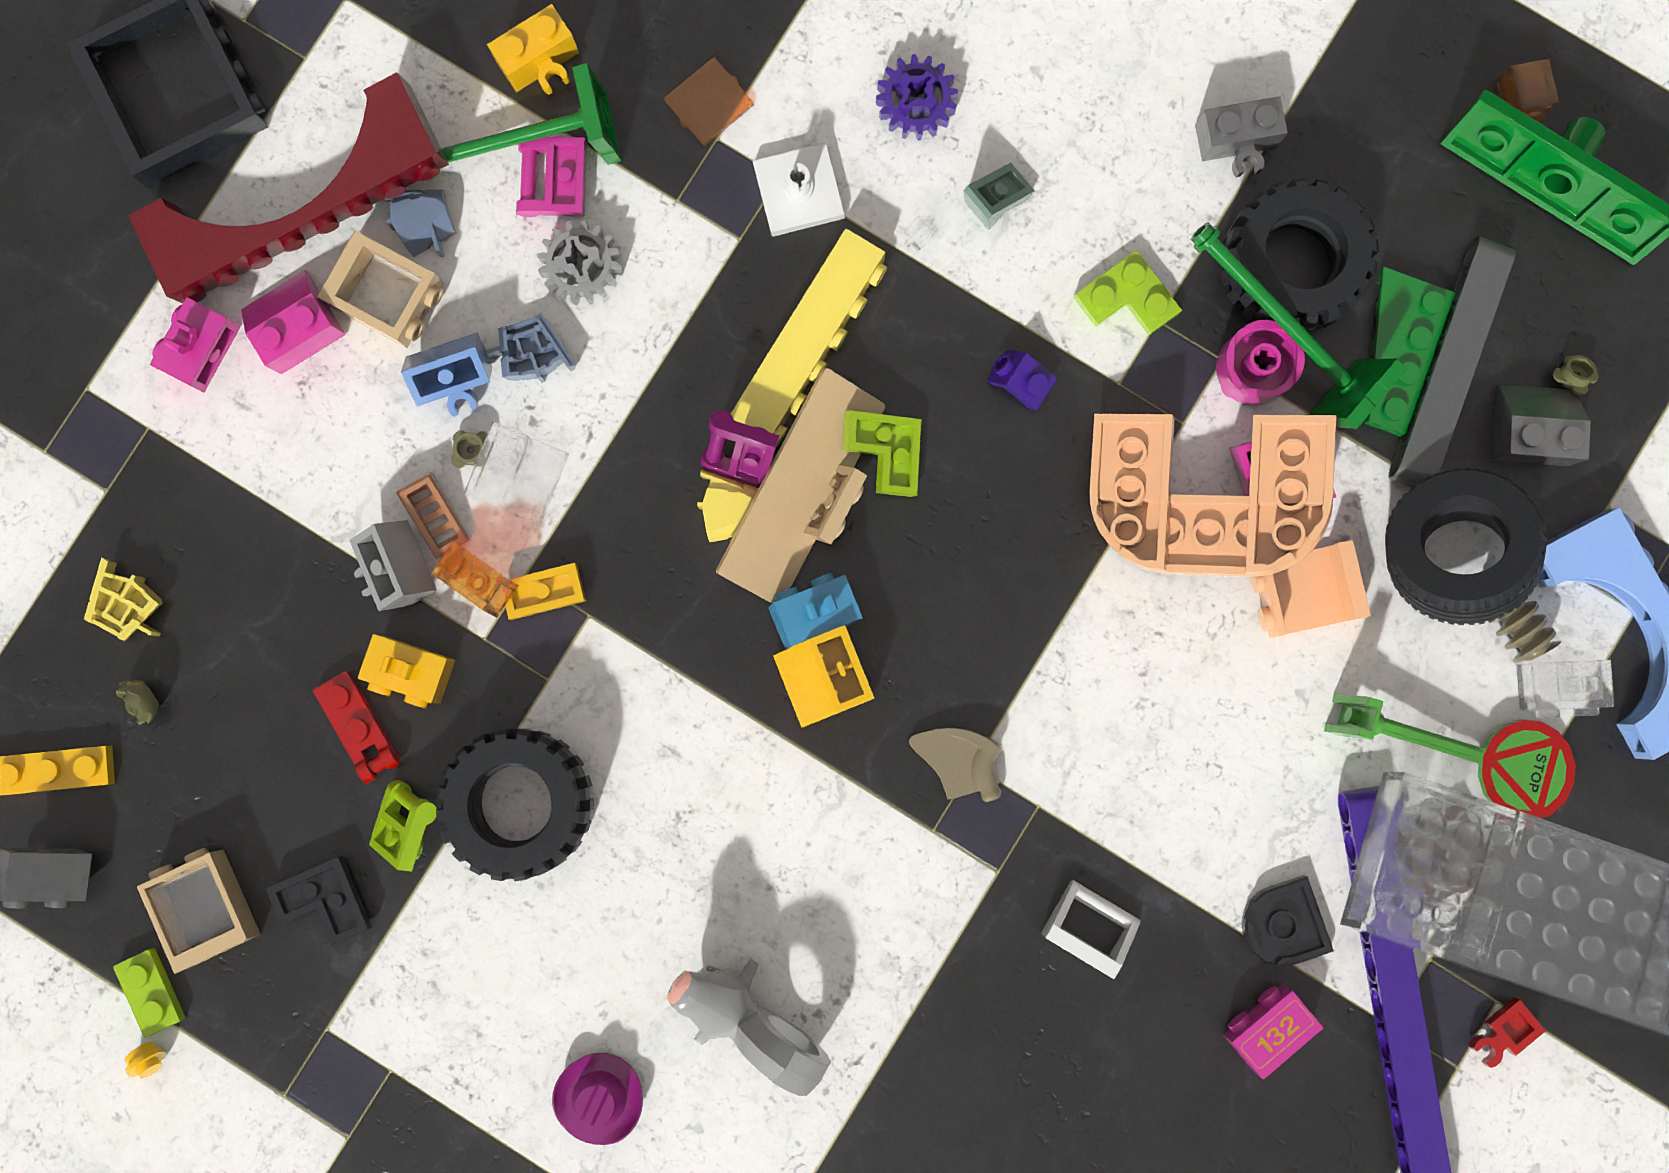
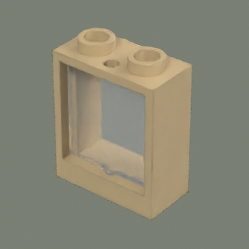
(195, 905)

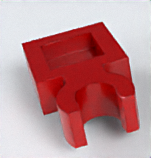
(1511, 1029)

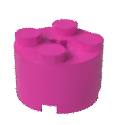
(1243, 378)

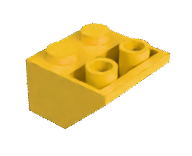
(823, 676)

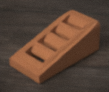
(445, 508)

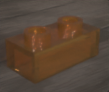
(475, 579)

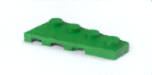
(1407, 328)

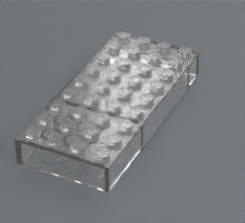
(1515, 899)

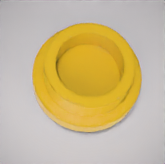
(144, 1060)

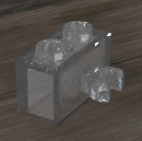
(1565, 685)

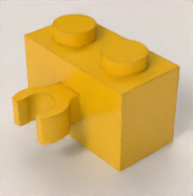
(535, 50)
(406, 670)

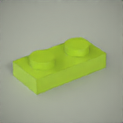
(149, 992)

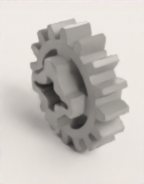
(594, 260)

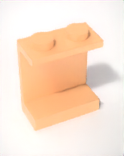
(1313, 592)

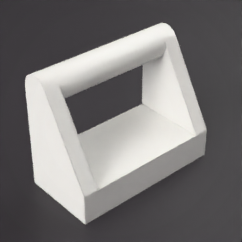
(1105, 963)

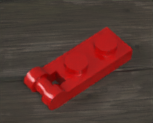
(356, 725)

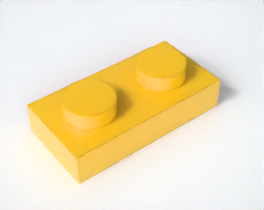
(545, 591)

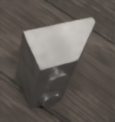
(1540, 426)

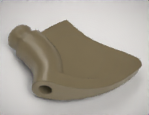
(961, 760)

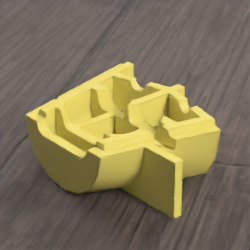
(724, 505)
(121, 602)

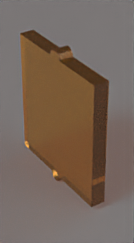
(709, 101)

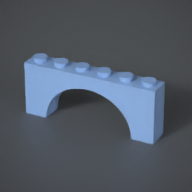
(1610, 557)

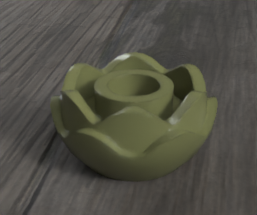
(138, 700)

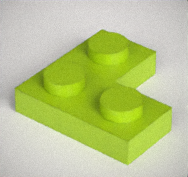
(1129, 285)
(894, 441)

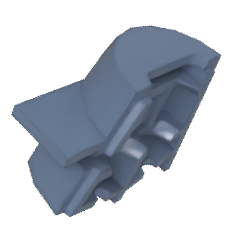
(421, 220)
(530, 350)

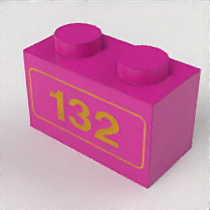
(1272, 1030)

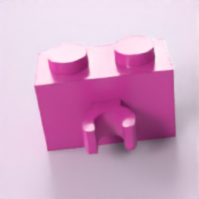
(194, 344)

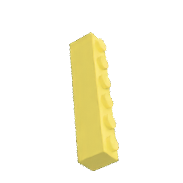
(810, 334)

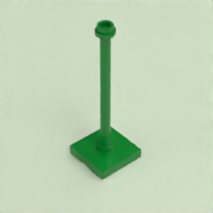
(593, 116)
(1355, 389)

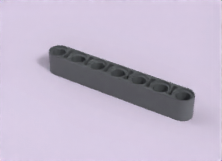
(1454, 361)

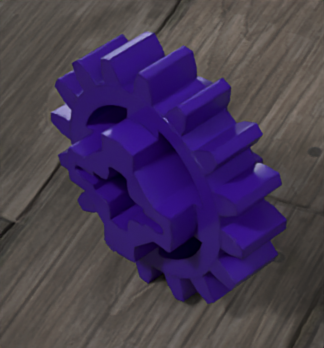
(915, 80)

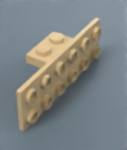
(802, 492)

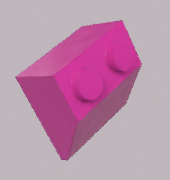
(290, 324)

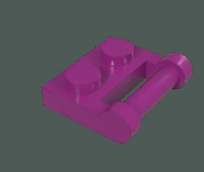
(751, 453)

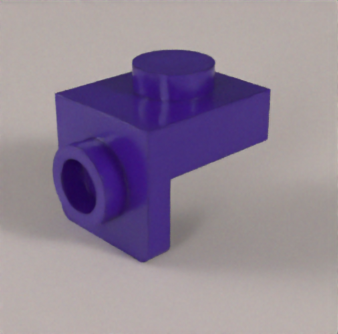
(1022, 378)

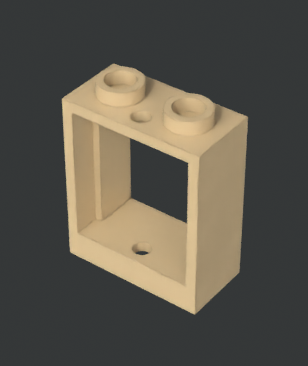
(349, 272)

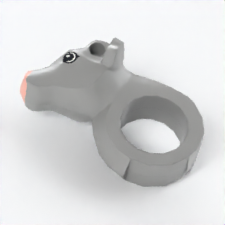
(724, 1008)

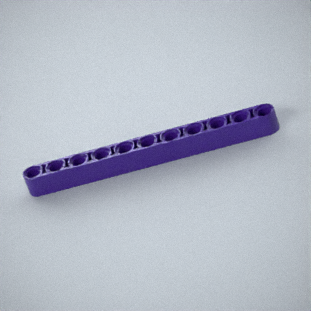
(1398, 1021)

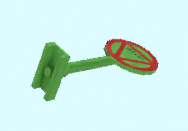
(1519, 767)

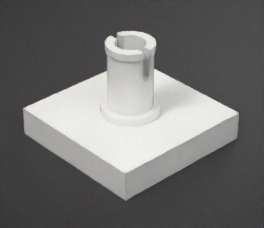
(798, 189)

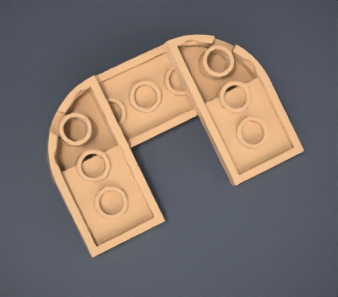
(1213, 533)

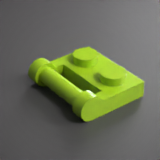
(393, 835)

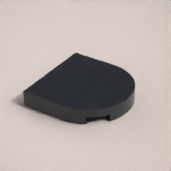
(1285, 924)

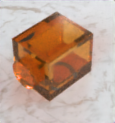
(1529, 88)

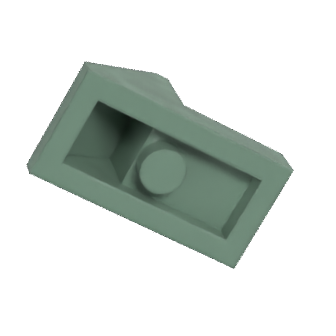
(997, 194)

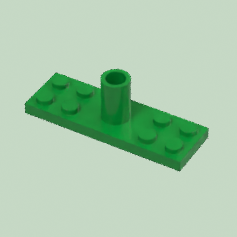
(1561, 174)

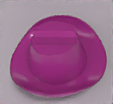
(598, 1099)

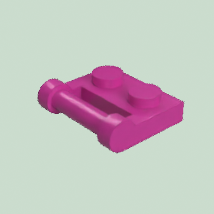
(563, 177)

